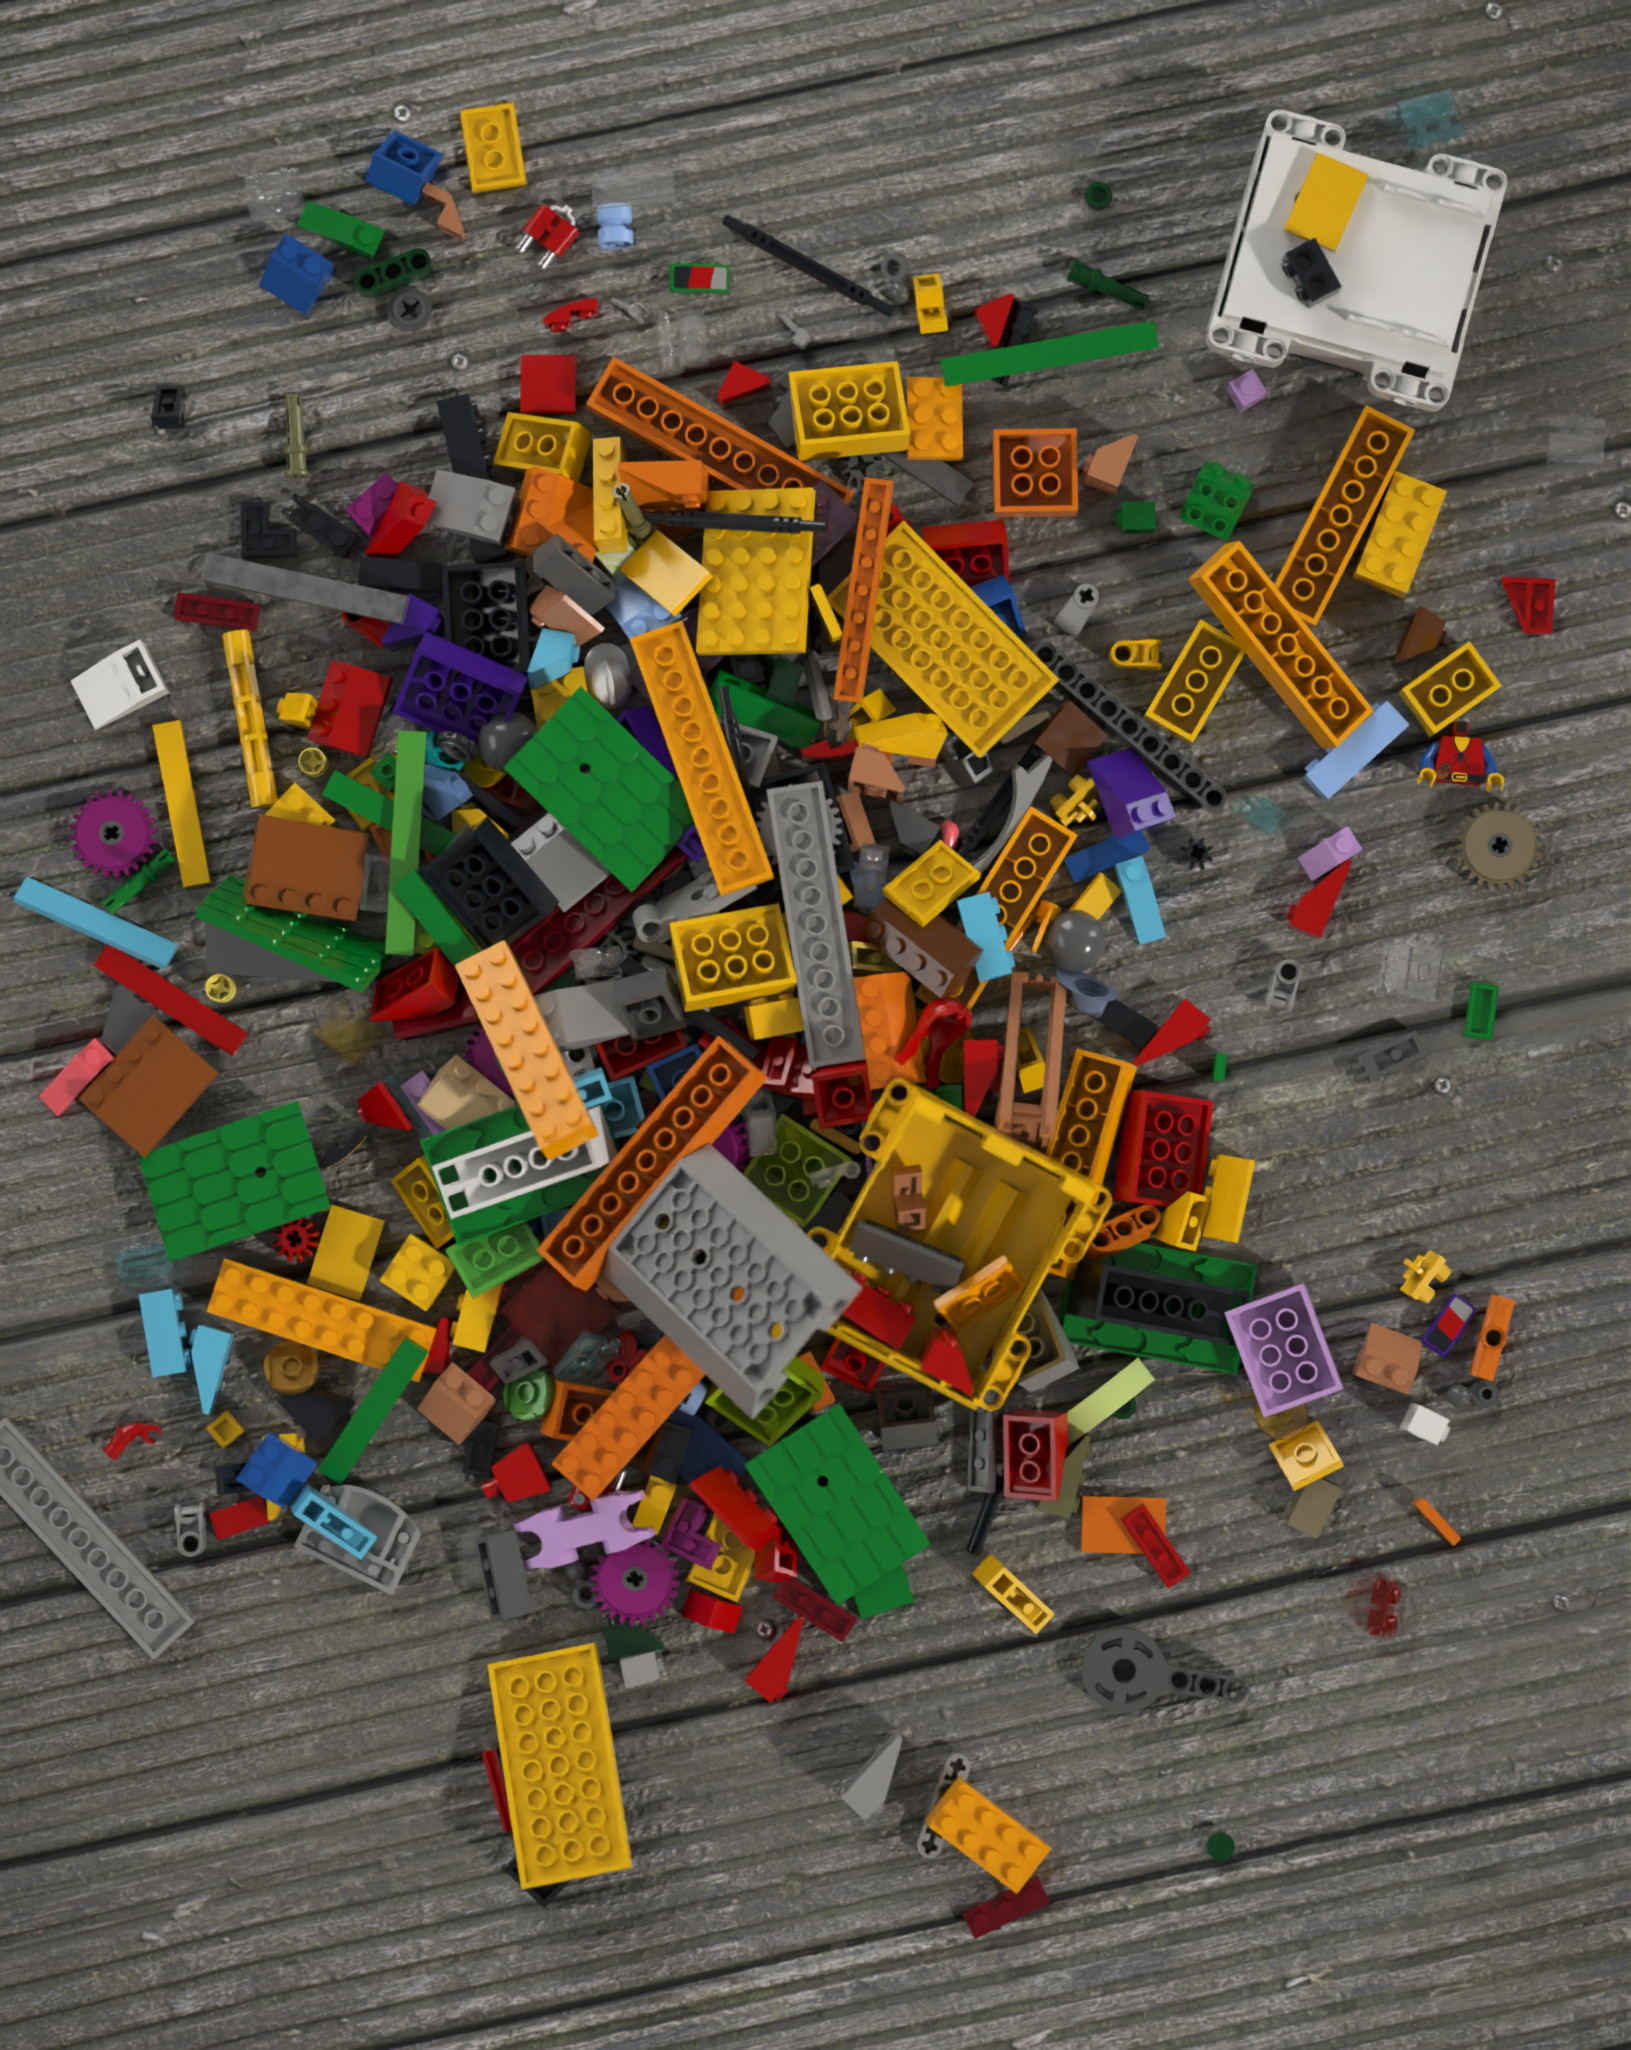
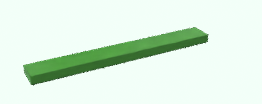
(405, 837)

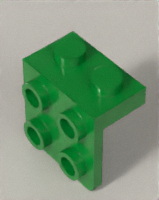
(1216, 500)

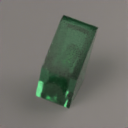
(628, 1640)

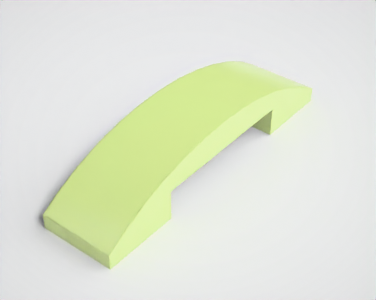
(1107, 1399)

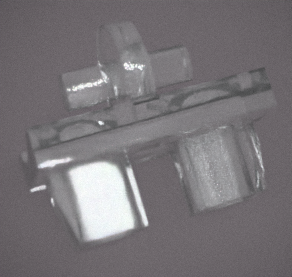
(597, 962)

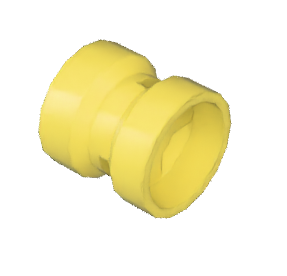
(310, 759)
(215, 987)

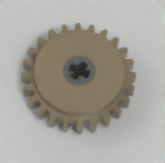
(1482, 833)

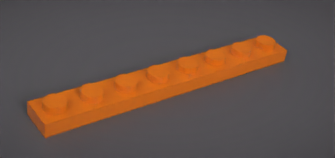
(863, 590)

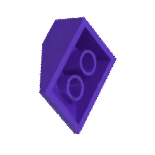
(1130, 793)

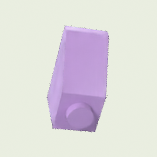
(1329, 853)

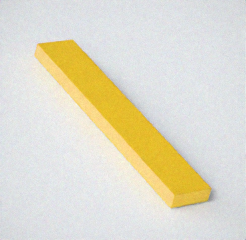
(182, 804)

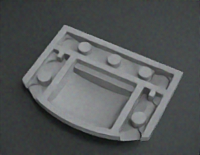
(390, 1552)

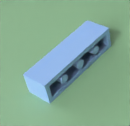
(1355, 751)

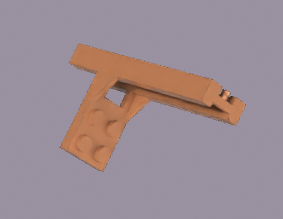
(1024, 1121)

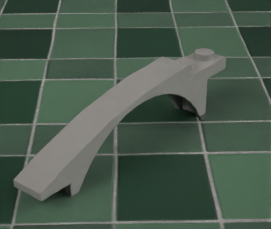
(1024, 790)

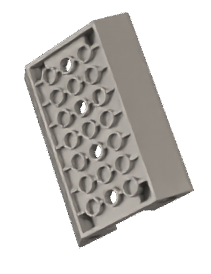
(746, 1246)

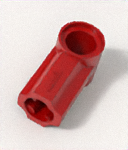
(368, 627)

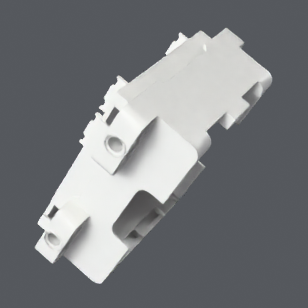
(1402, 265)

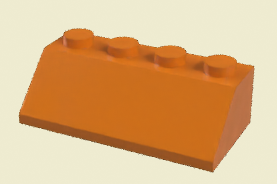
(886, 1024)

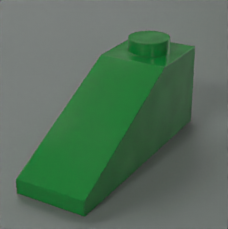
(341, 229)

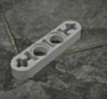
(946, 1769)

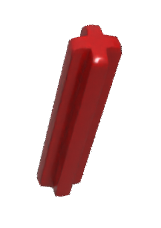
(498, 1786)

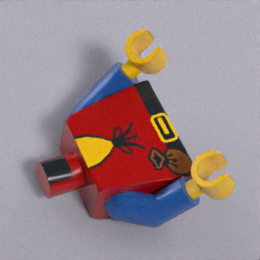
(1459, 761)

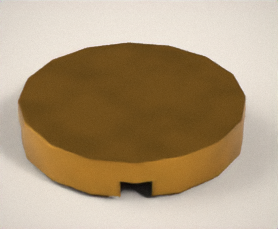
(291, 1367)

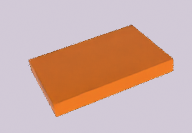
(1103, 1529)

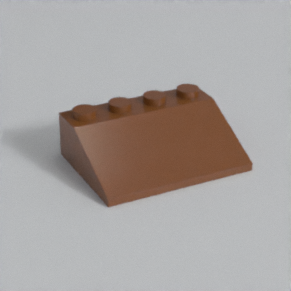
(306, 868)
(149, 1085)

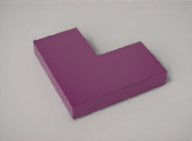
(683, 1534)

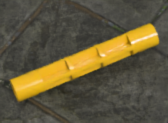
(250, 719)

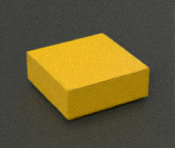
(225, 1429)

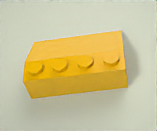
(848, 411)
(732, 957)

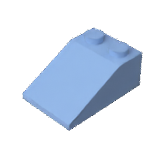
(635, 610)

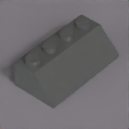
(906, 1254)

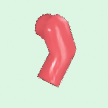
(950, 833)

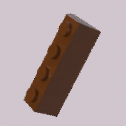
(933, 954)

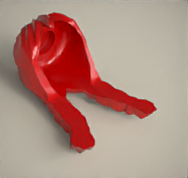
(943, 1023)

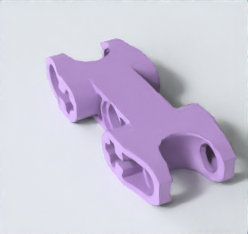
(605, 1523)

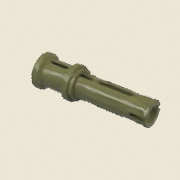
(295, 448)
(635, 522)

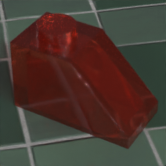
(513, 795)

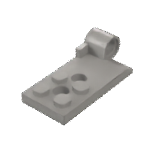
(691, 901)

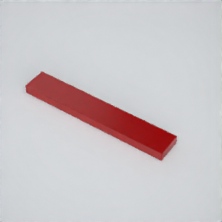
(171, 999)

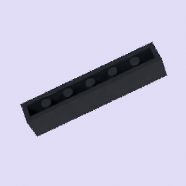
(467, 458)

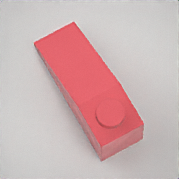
(77, 1076)

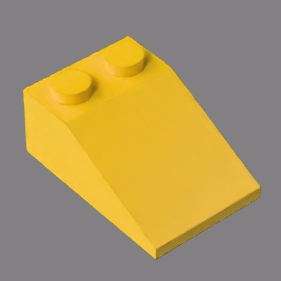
(543, 444)

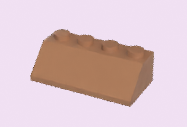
(874, 775)

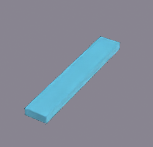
(95, 923)

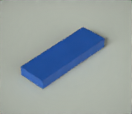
(1104, 856)

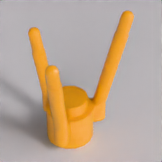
(1045, 914)

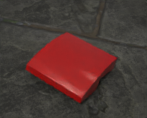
(548, 384)
(821, 752)
(789, 1068)

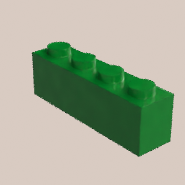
(791, 724)

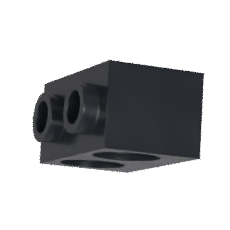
(1319, 271)

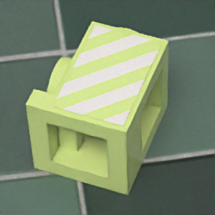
(614, 561)

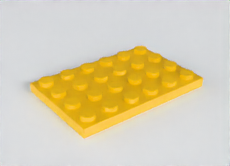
(758, 578)

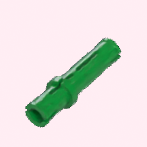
(148, 873)

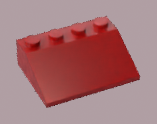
(1162, 1148)

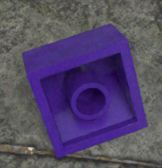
(419, 619)

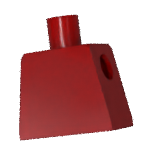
(517, 1475)

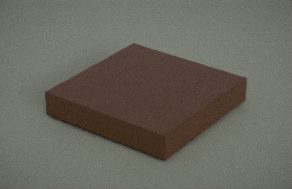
(1069, 738)

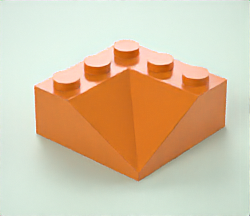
(1035, 472)
(667, 484)
(552, 506)

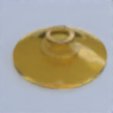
(1286, 1428)

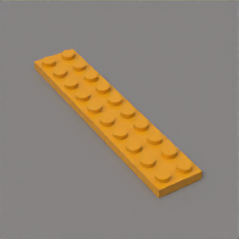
(701, 758)

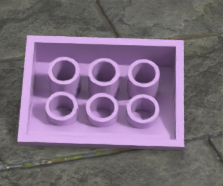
(1284, 1349)

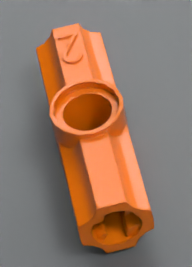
(1497, 1319)

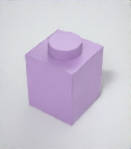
(1246, 390)

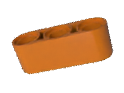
(1131, 1224)

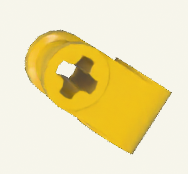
(1141, 653)

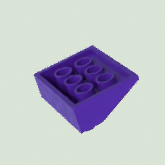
(456, 689)

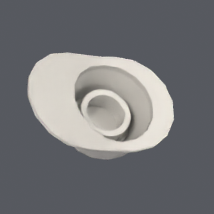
(607, 675)

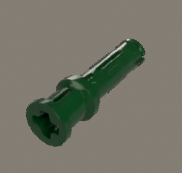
(1095, 280)

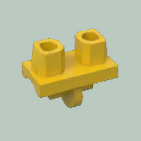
(1079, 805)
(1421, 1273)

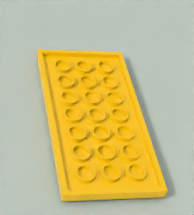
(950, 644)
(559, 1766)

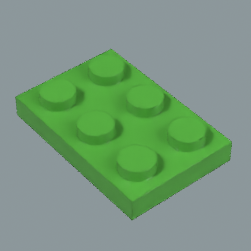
(495, 1258)

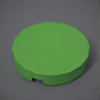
(529, 1395)

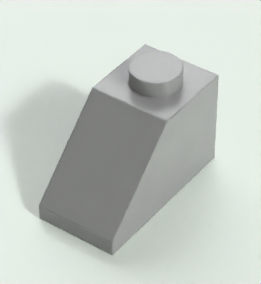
(641, 1668)

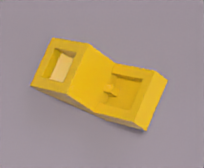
(930, 303)

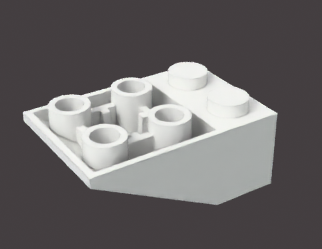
(119, 684)

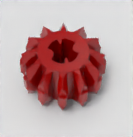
(288, 1244)

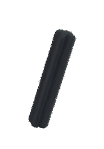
(985, 1518)

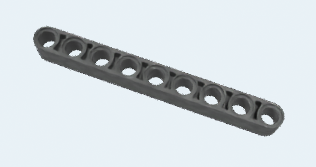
(1143, 730)

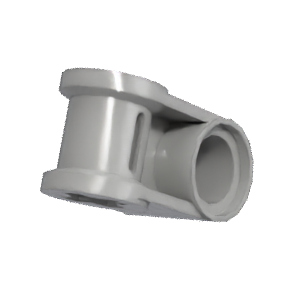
(1075, 613)
(1283, 988)
(191, 1526)

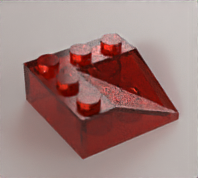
(556, 1313)

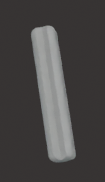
(817, 687)

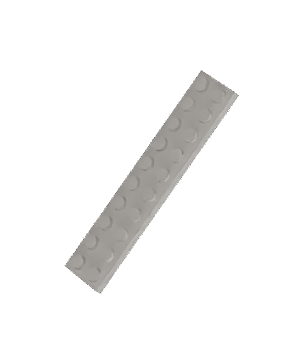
(816, 924)
(88, 1545)

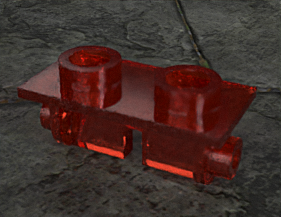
(1387, 1598)

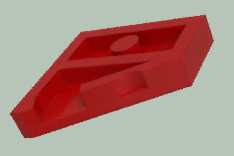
(1532, 602)

